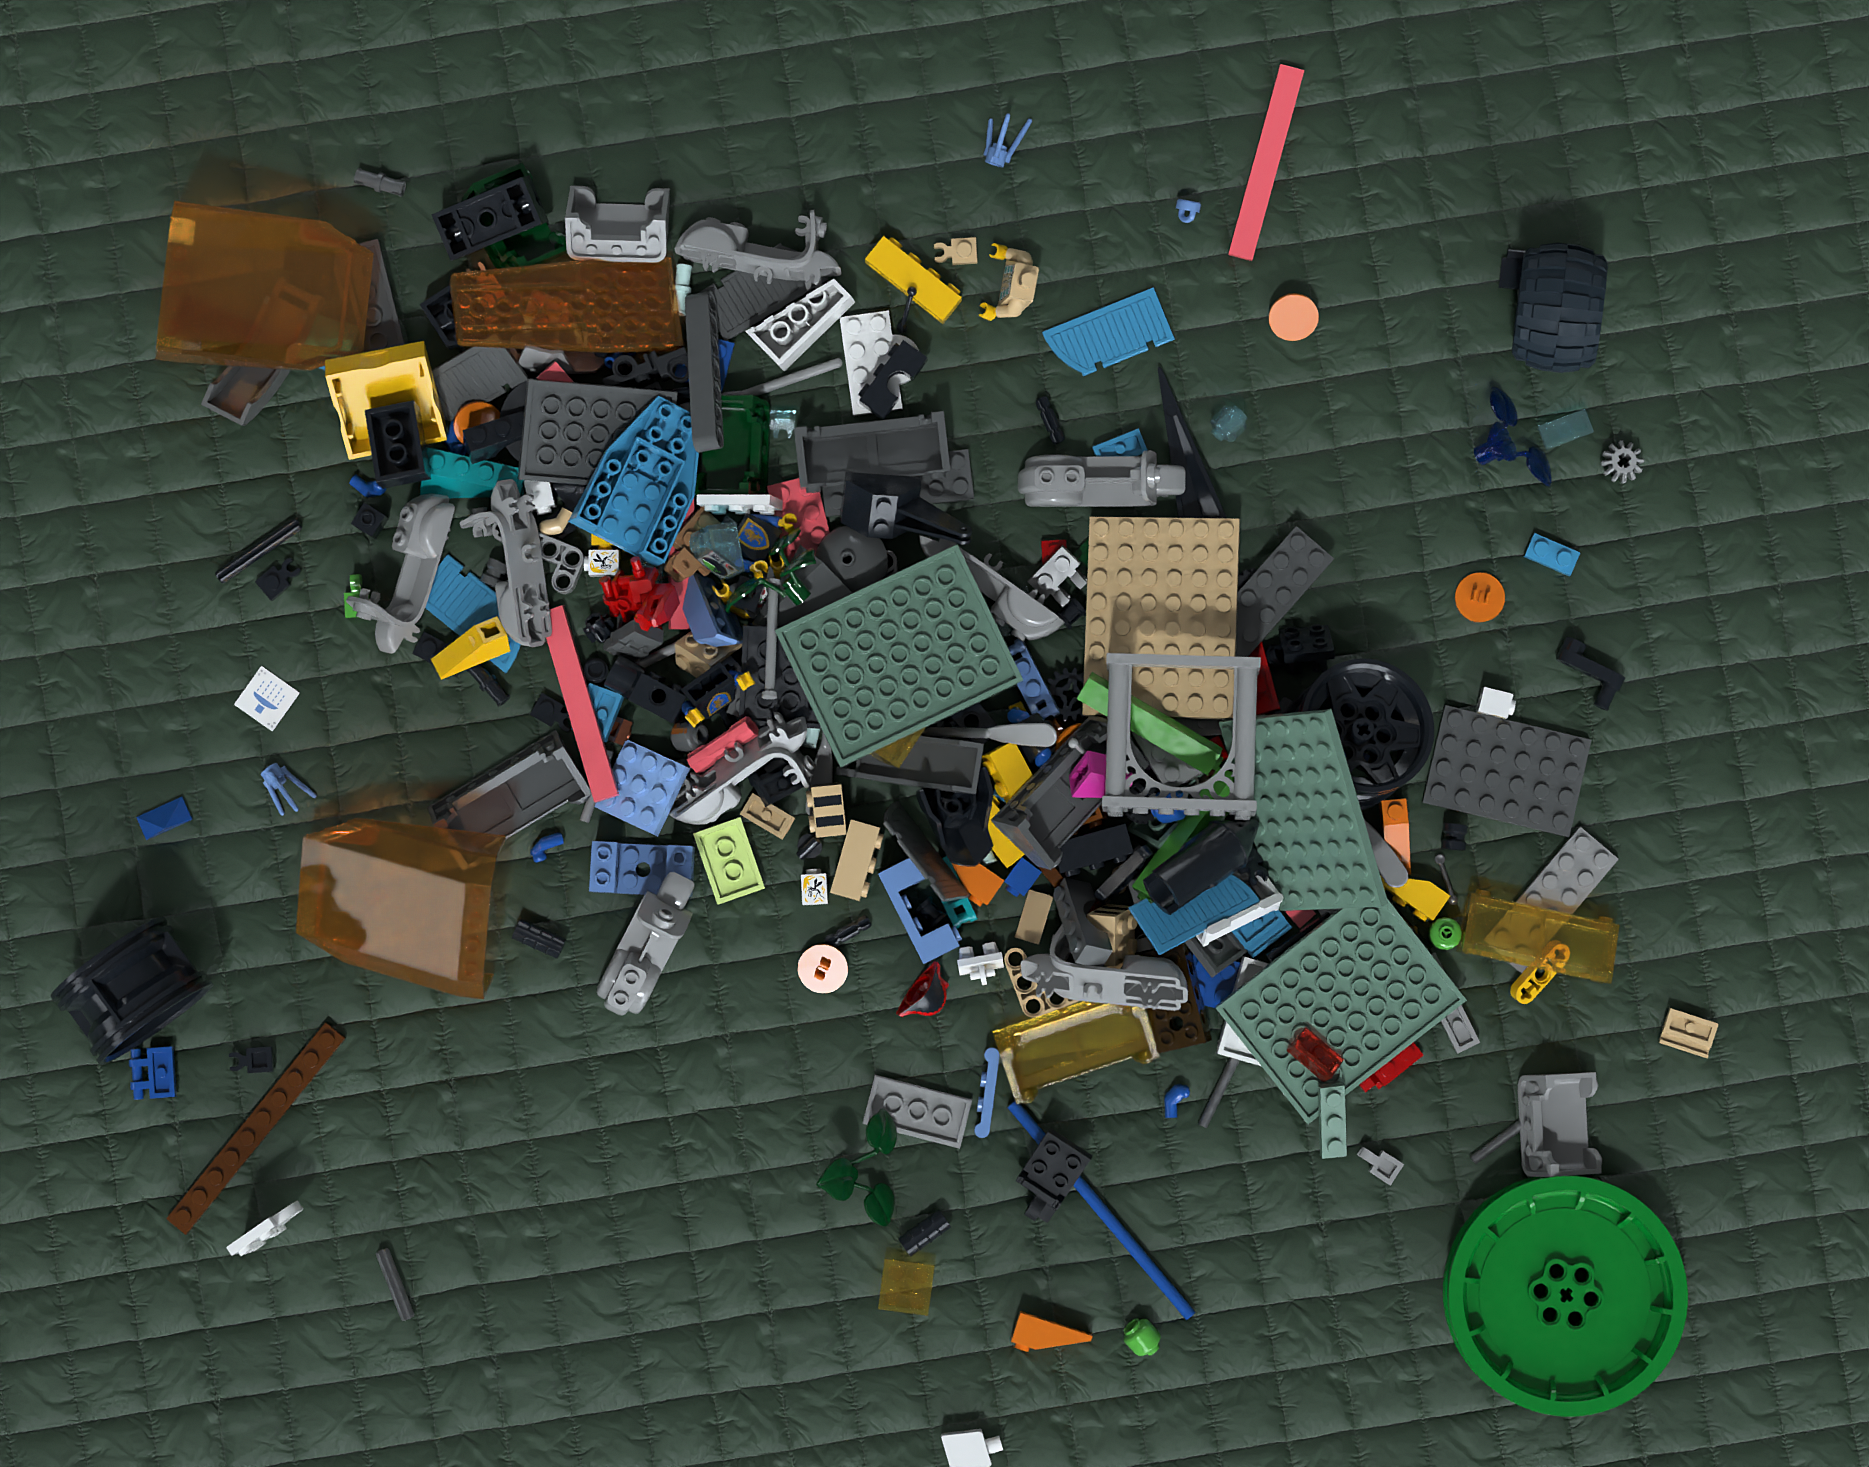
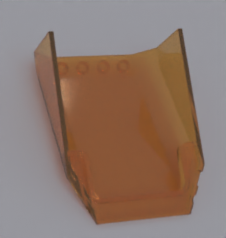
(260, 290)
(401, 901)

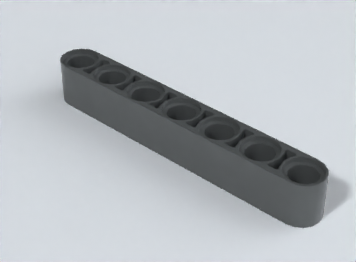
(704, 371)

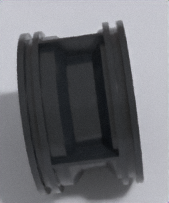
(1387, 694)
(131, 990)

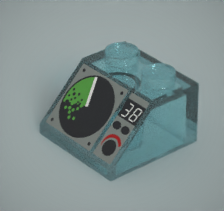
(718, 549)

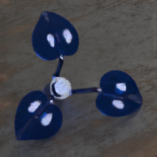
(1500, 445)

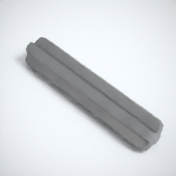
(395, 1284)

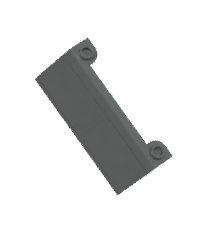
(883, 447)
(515, 791)
(1043, 810)

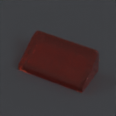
(1315, 1055)

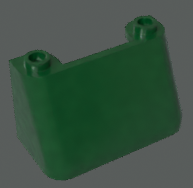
(523, 249)
(744, 459)

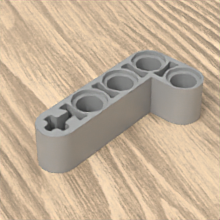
(559, 559)

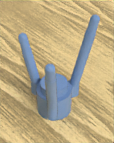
(997, 153)
(275, 778)

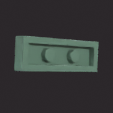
(1332, 1120)

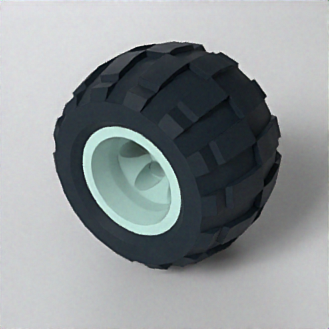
(1559, 307)

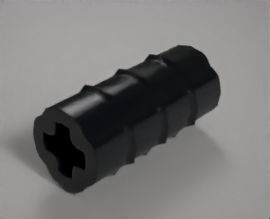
(539, 938)
(924, 1232)

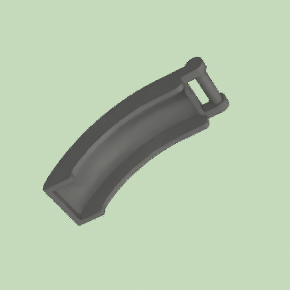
(243, 391)
(929, 765)

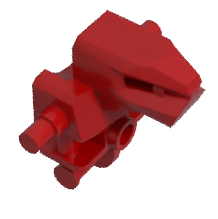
(640, 596)

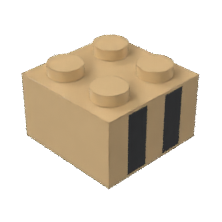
(827, 808)
(1120, 927)

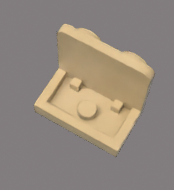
(698, 657)

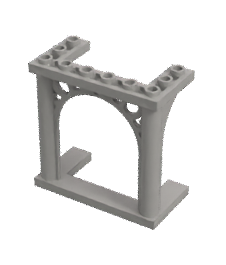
(1117, 788)

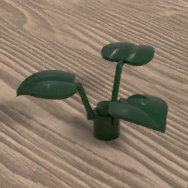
(792, 585)
(840, 1175)

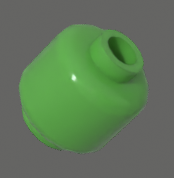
(1436, 929)
(1142, 1337)

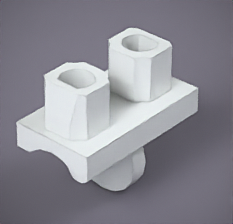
(980, 966)

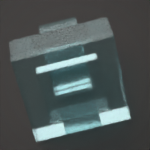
(782, 421)

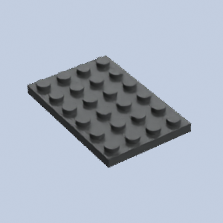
(573, 425)
(1506, 771)

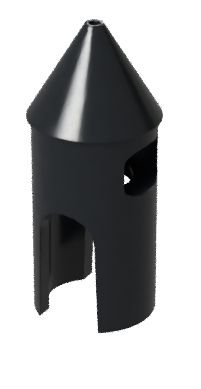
(1201, 863)

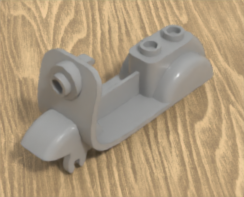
(727, 248)
(1098, 481)
(421, 537)
(522, 597)
(1012, 605)
(715, 790)
(646, 946)
(1140, 982)

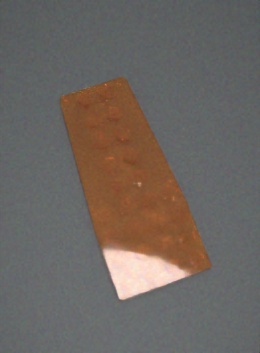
(569, 307)

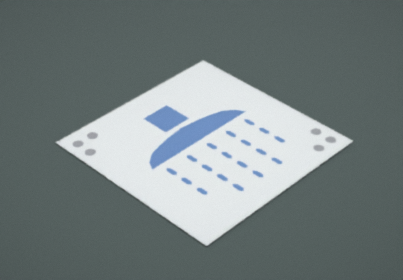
(266, 698)

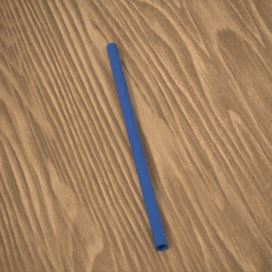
(1112, 1222)

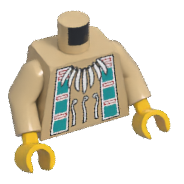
(1017, 284)

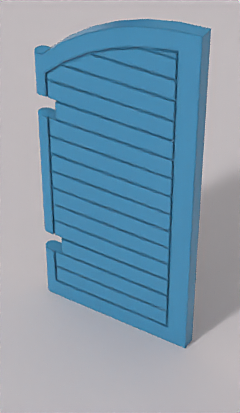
(1110, 333)
(464, 603)
(1194, 917)

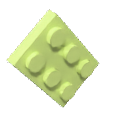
(729, 861)

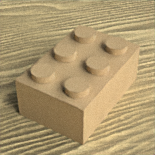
(857, 860)

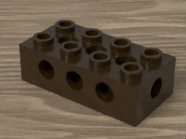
(1195, 1023)

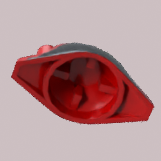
(926, 994)

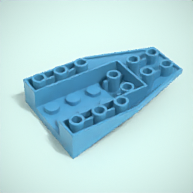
(643, 484)

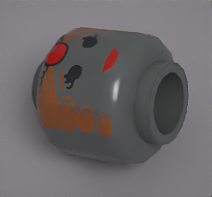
(687, 738)

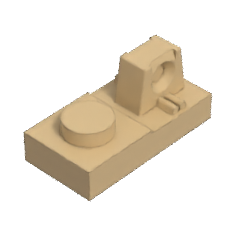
(769, 817)

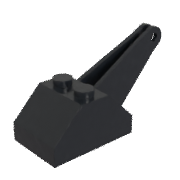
(892, 505)

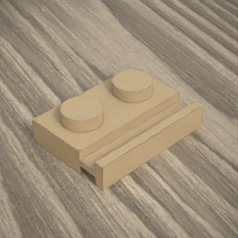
(1688, 1033)

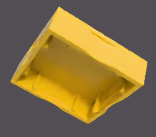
(382, 380)

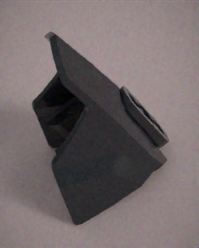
(964, 831)

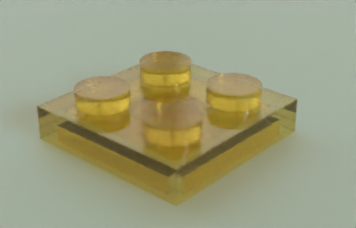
(906, 1287)

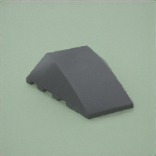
(824, 590)

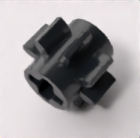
(598, 627)

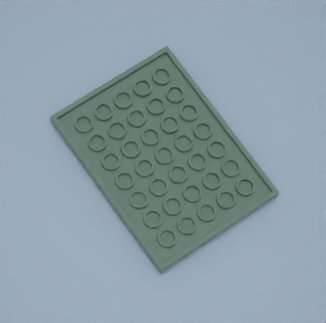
(898, 655)
(1310, 814)
(1354, 984)

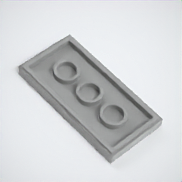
(920, 1110)

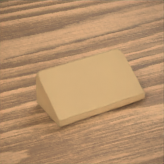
(1034, 917)

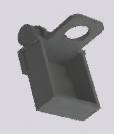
(632, 640)

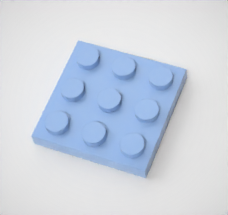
(645, 787)

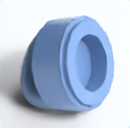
(1187, 205)

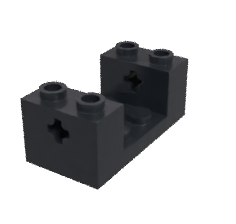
(514, 210)

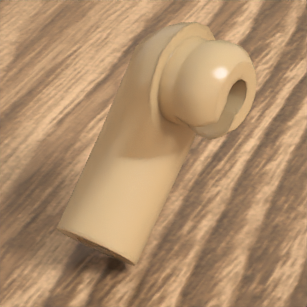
(555, 525)

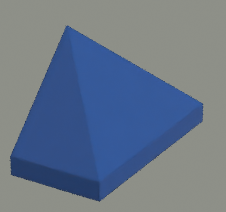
(164, 818)

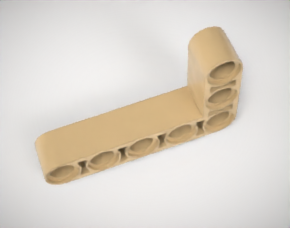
(1025, 995)

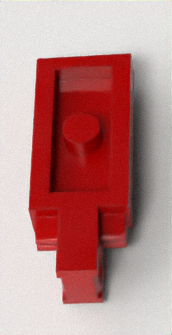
(1392, 1068)

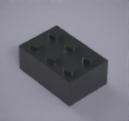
(397, 444)
(1094, 850)

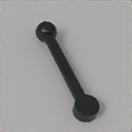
(901, 327)

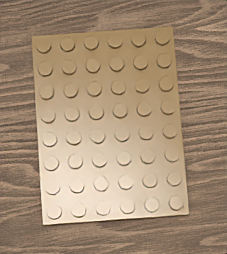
(1165, 592)

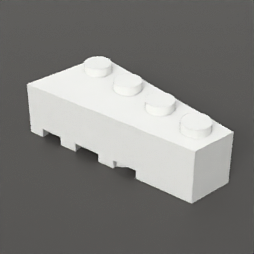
(801, 323)

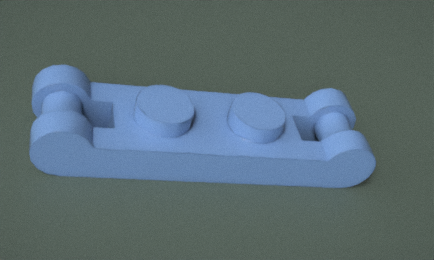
(1033, 685)
(985, 1103)

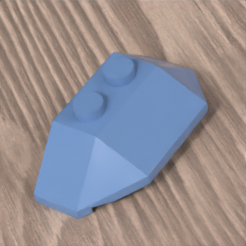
(708, 616)

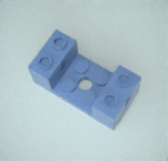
(616, 863)
(932, 944)

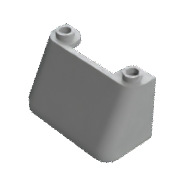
(617, 230)
(1556, 1124)

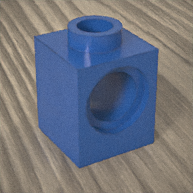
(1021, 878)

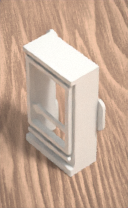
(1269, 901)

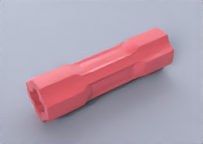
(709, 753)

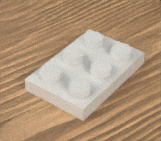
(740, 504)

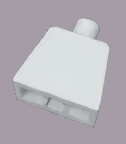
(970, 1448)

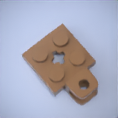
(683, 559)

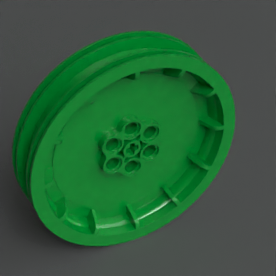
(1620, 1337)

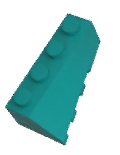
(459, 478)

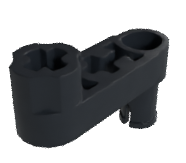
(1571, 656)

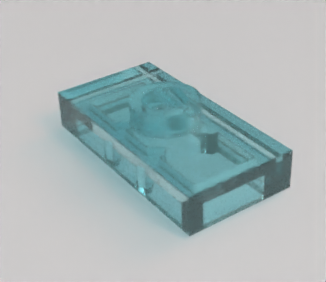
(1565, 429)

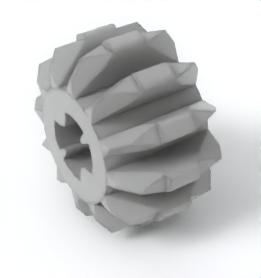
(1613, 458)

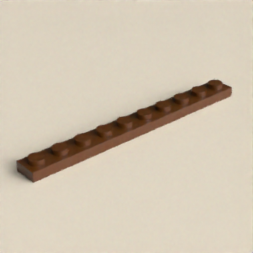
(256, 1128)

